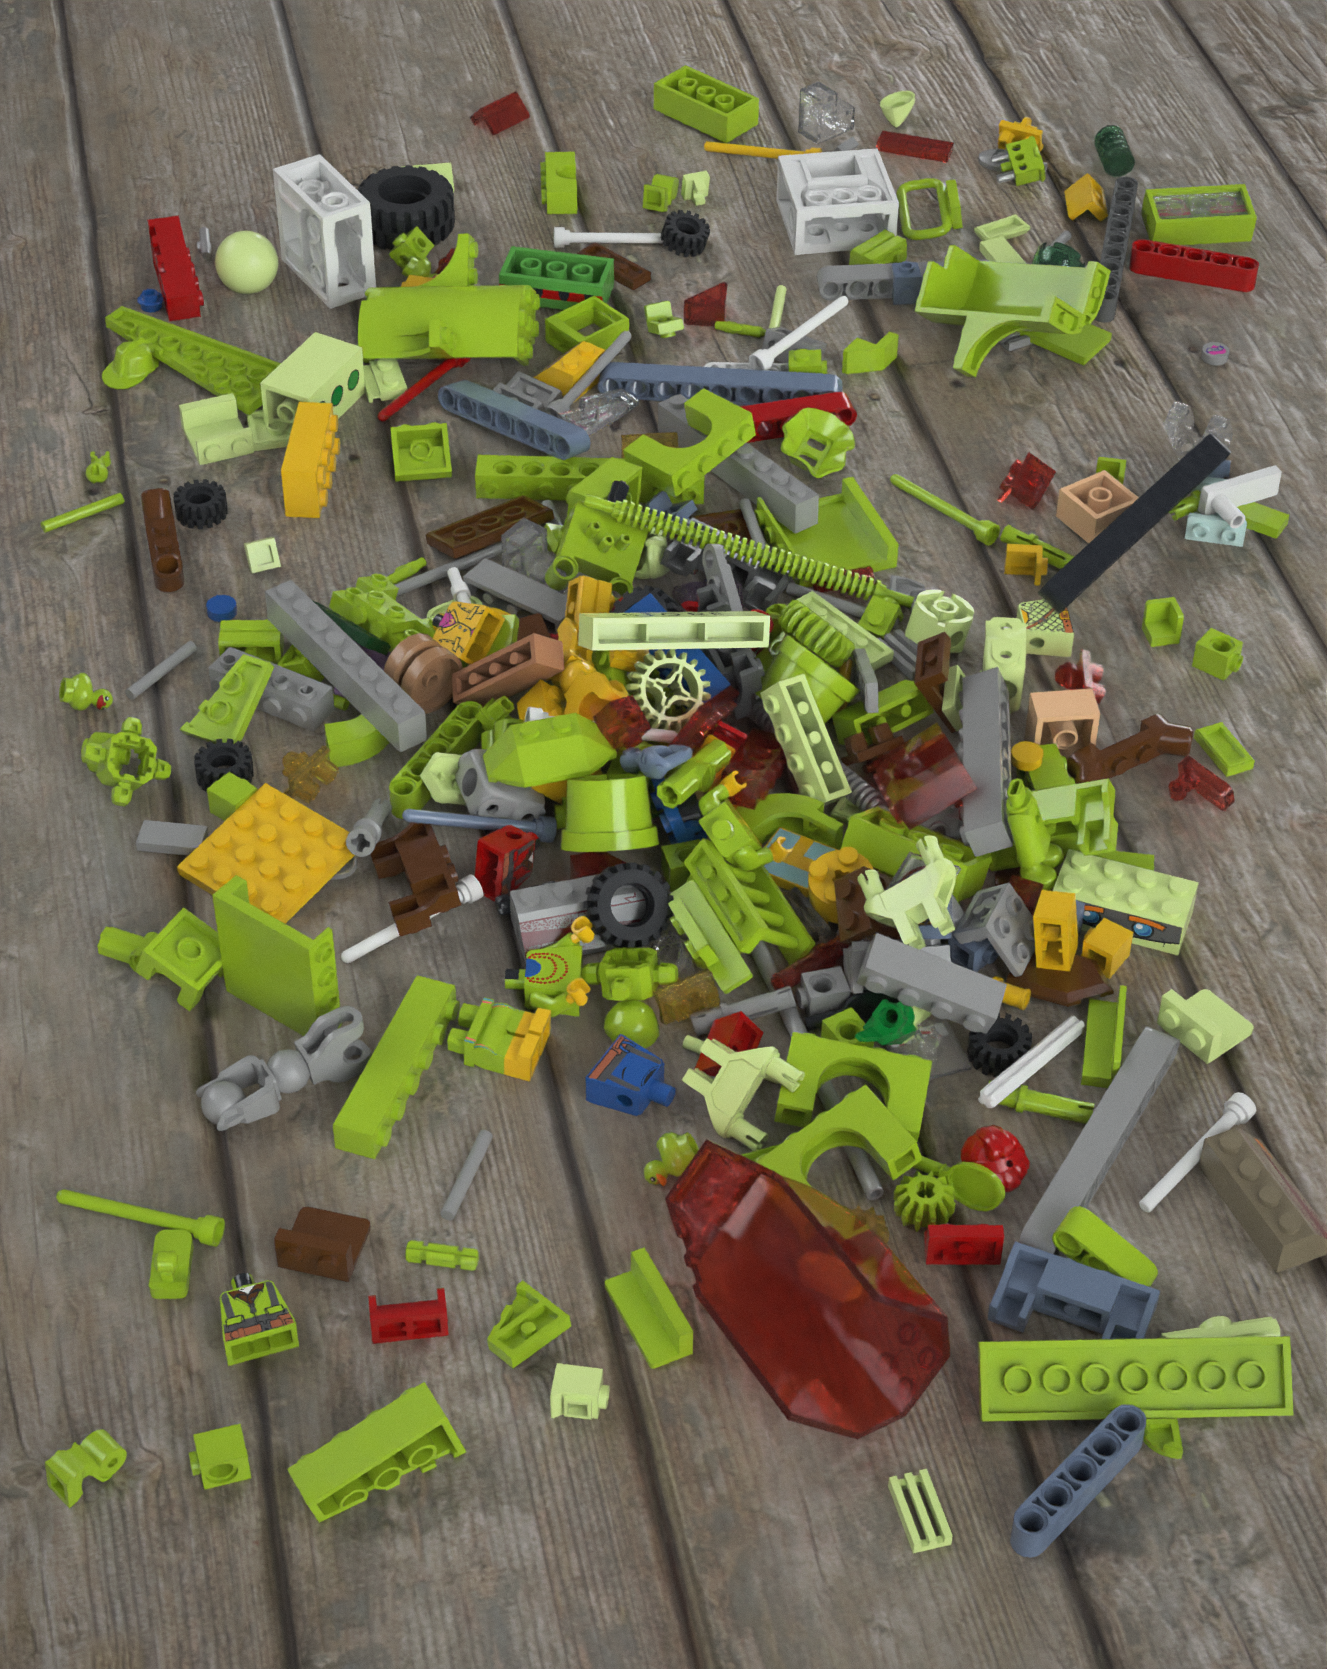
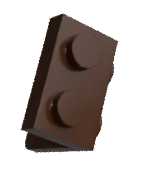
(850, 902)
(322, 1243)

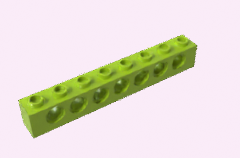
(552, 478)

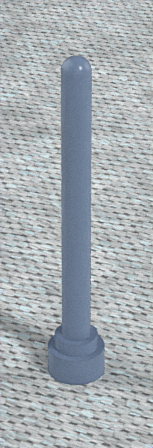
(543, 827)

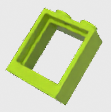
(563, 327)

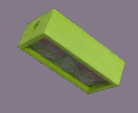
(1199, 214)

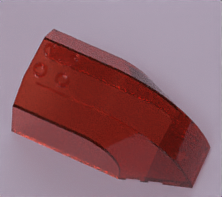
(806, 1295)

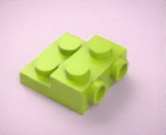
(421, 452)

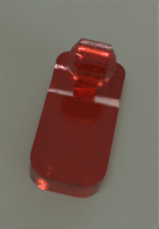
(1207, 784)

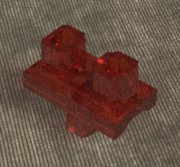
(1082, 675)

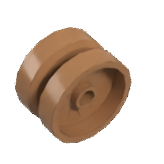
(423, 670)

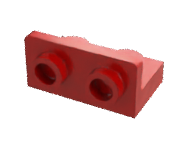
(963, 1244)

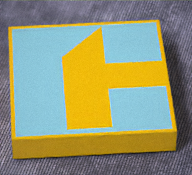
(795, 868)

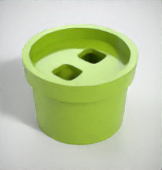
(826, 684)
(608, 814)

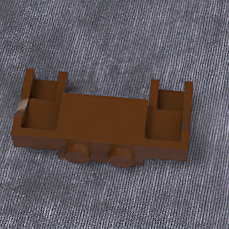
(428, 874)

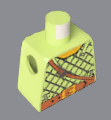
(1045, 629)

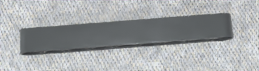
(1116, 243)

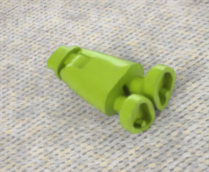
(1031, 837)

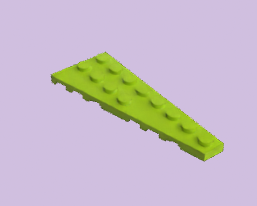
(204, 360)

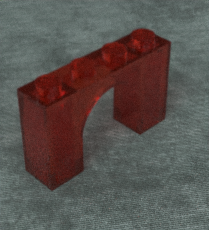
(922, 777)

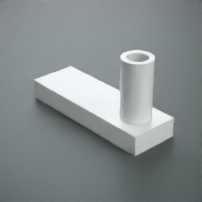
(1229, 494)

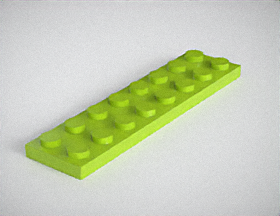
(1155, 1374)

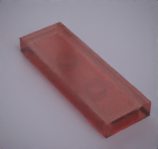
(915, 146)

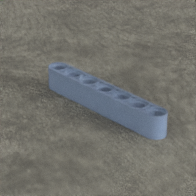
(514, 419)

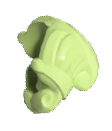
(651, 557)

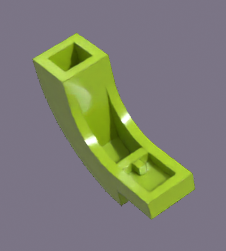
(353, 741)
(794, 813)

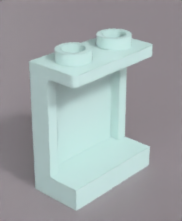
(1213, 527)

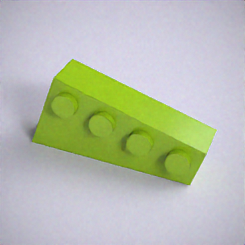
(376, 1453)

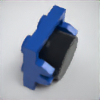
(681, 819)

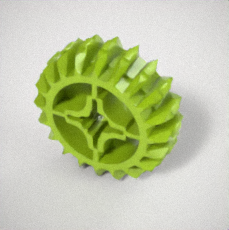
(816, 633)

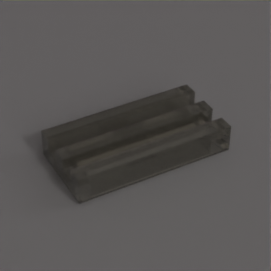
(822, 927)

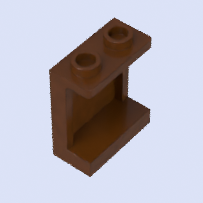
(933, 671)

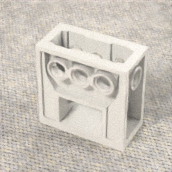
(835, 198)
(324, 230)

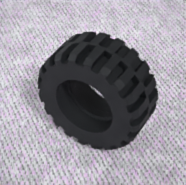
(407, 199)

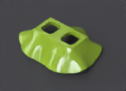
(824, 428)

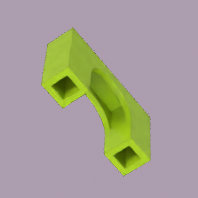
(679, 468)
(898, 1077)
(855, 1121)

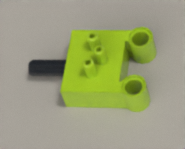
(598, 546)

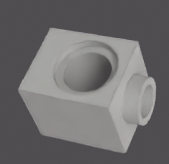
(822, 991)

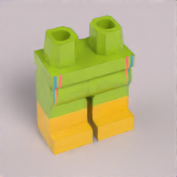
(501, 1038)

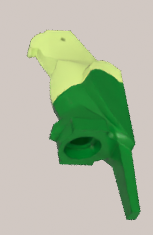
(892, 1023)

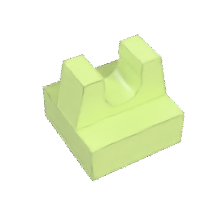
(695, 187)
(262, 555)

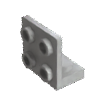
(1005, 921)

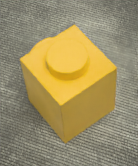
(1107, 945)

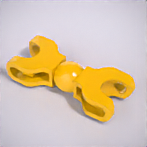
(580, 682)

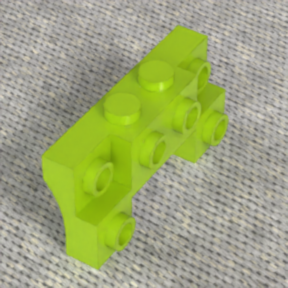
(375, 609)
(1070, 812)

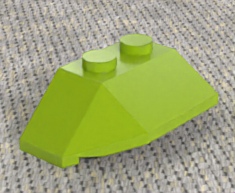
(547, 751)

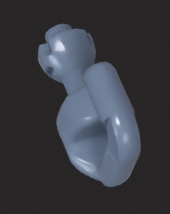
(654, 760)

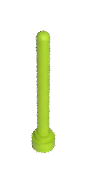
(985, 531)
(206, 1229)

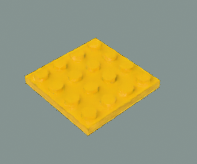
(276, 848)

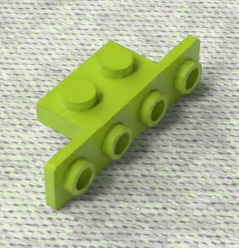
(707, 937)

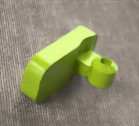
(171, 1264)

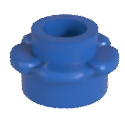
(150, 300)

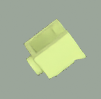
(578, 1392)

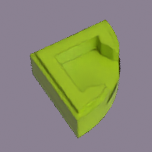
(1164, 1437)

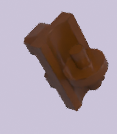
(859, 751)

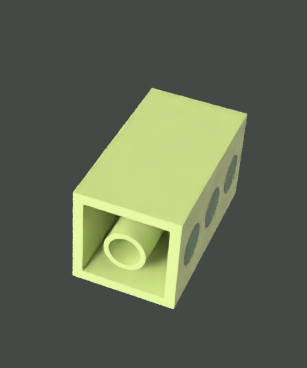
(315, 372)

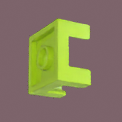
(186, 954)

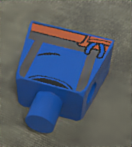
(628, 1079)

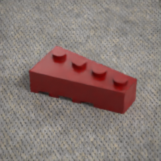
(174, 269)

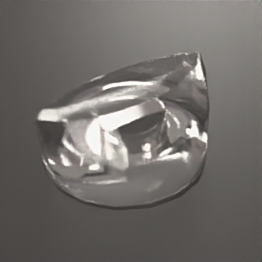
(671, 949)

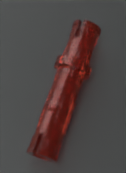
(821, 957)

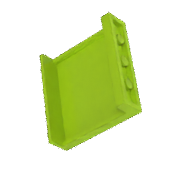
(846, 533)
(274, 963)

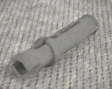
(752, 1007)

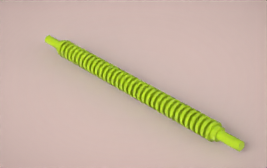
(620, 510)

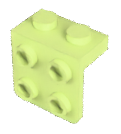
(1203, 1023)

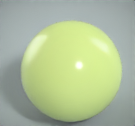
(246, 262)

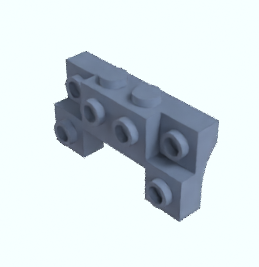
(1072, 1294)

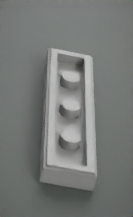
(865, 680)

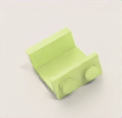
(215, 429)

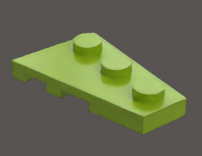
(233, 704)

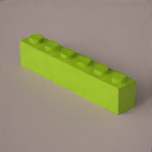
(395, 1067)

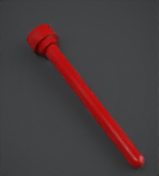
(420, 386)

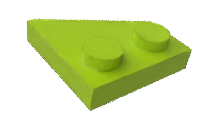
(526, 1326)

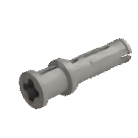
(368, 830)

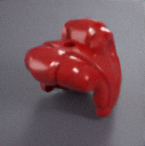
(992, 1148)

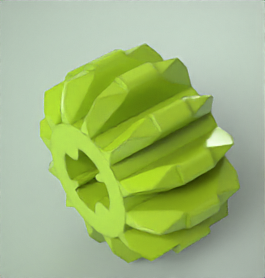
(924, 1200)

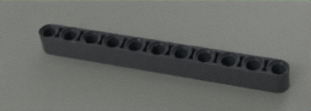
(1133, 523)

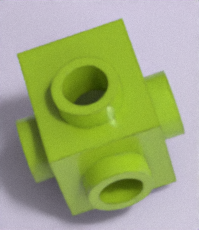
(409, 245)

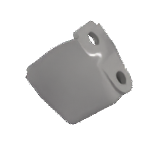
(482, 795)

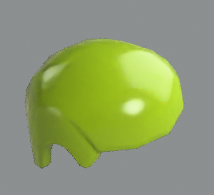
(634, 1021)

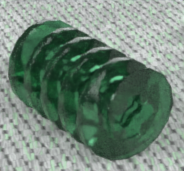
(1114, 151)

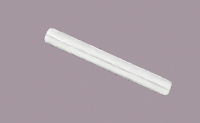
(1031, 1062)

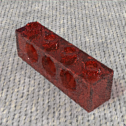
(759, 764)

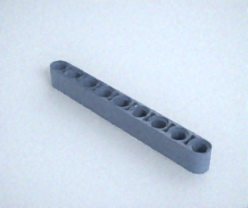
(664, 381)

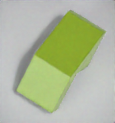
(865, 356)

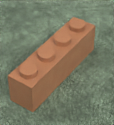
(509, 670)

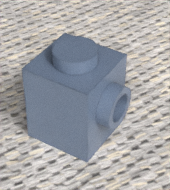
(972, 954)

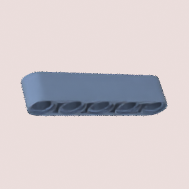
(1074, 1495)

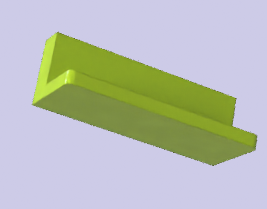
(1103, 1040)
(650, 1312)

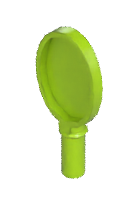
(972, 1183)

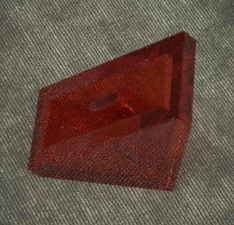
(707, 306)

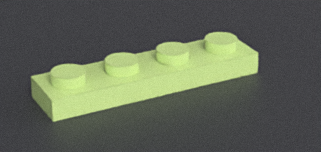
(877, 651)

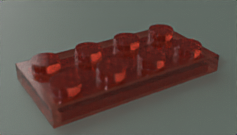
(706, 718)

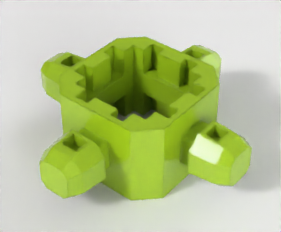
(126, 739)
(629, 973)

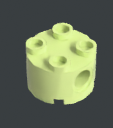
(939, 614)

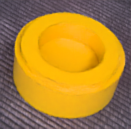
(1026, 756)

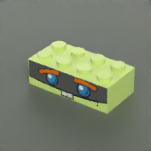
(1137, 898)

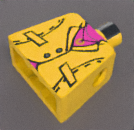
(467, 630)

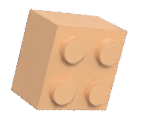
(1093, 504)
(1063, 718)

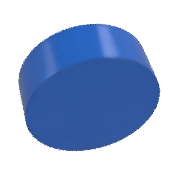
(221, 608)

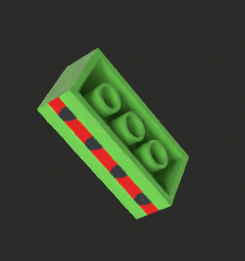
(559, 276)

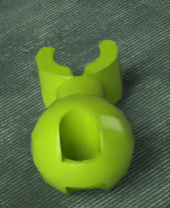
(97, 470)

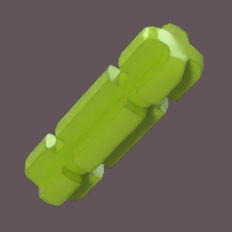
(442, 1255)

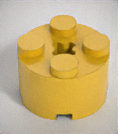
(822, 876)

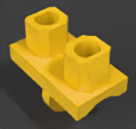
(1017, 131)

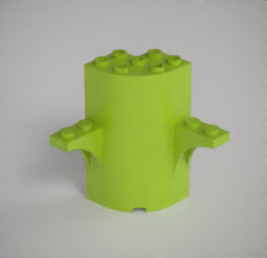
(1005, 299)
(450, 316)

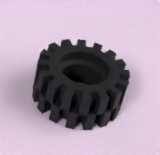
(674, 233)
(200, 504)
(219, 755)
(999, 1059)

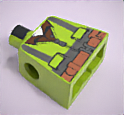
(255, 1320)

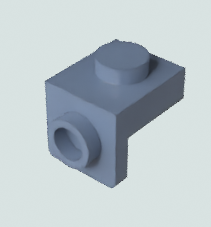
(906, 282)
(662, 503)

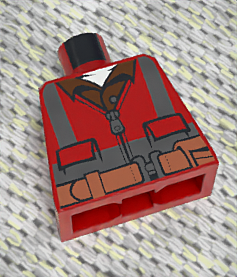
(504, 860)

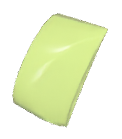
(897, 106)

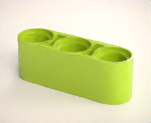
(1097, 1245)

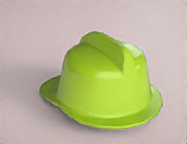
(130, 365)

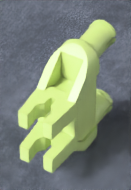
(915, 898)
(736, 1085)

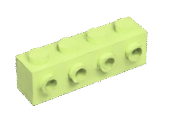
(805, 740)

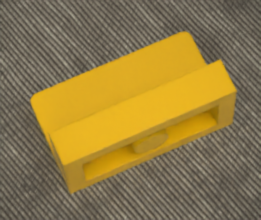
(1086, 195)

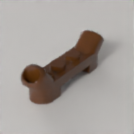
(162, 540)
(1155, 738)

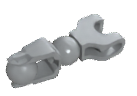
(317, 1057)

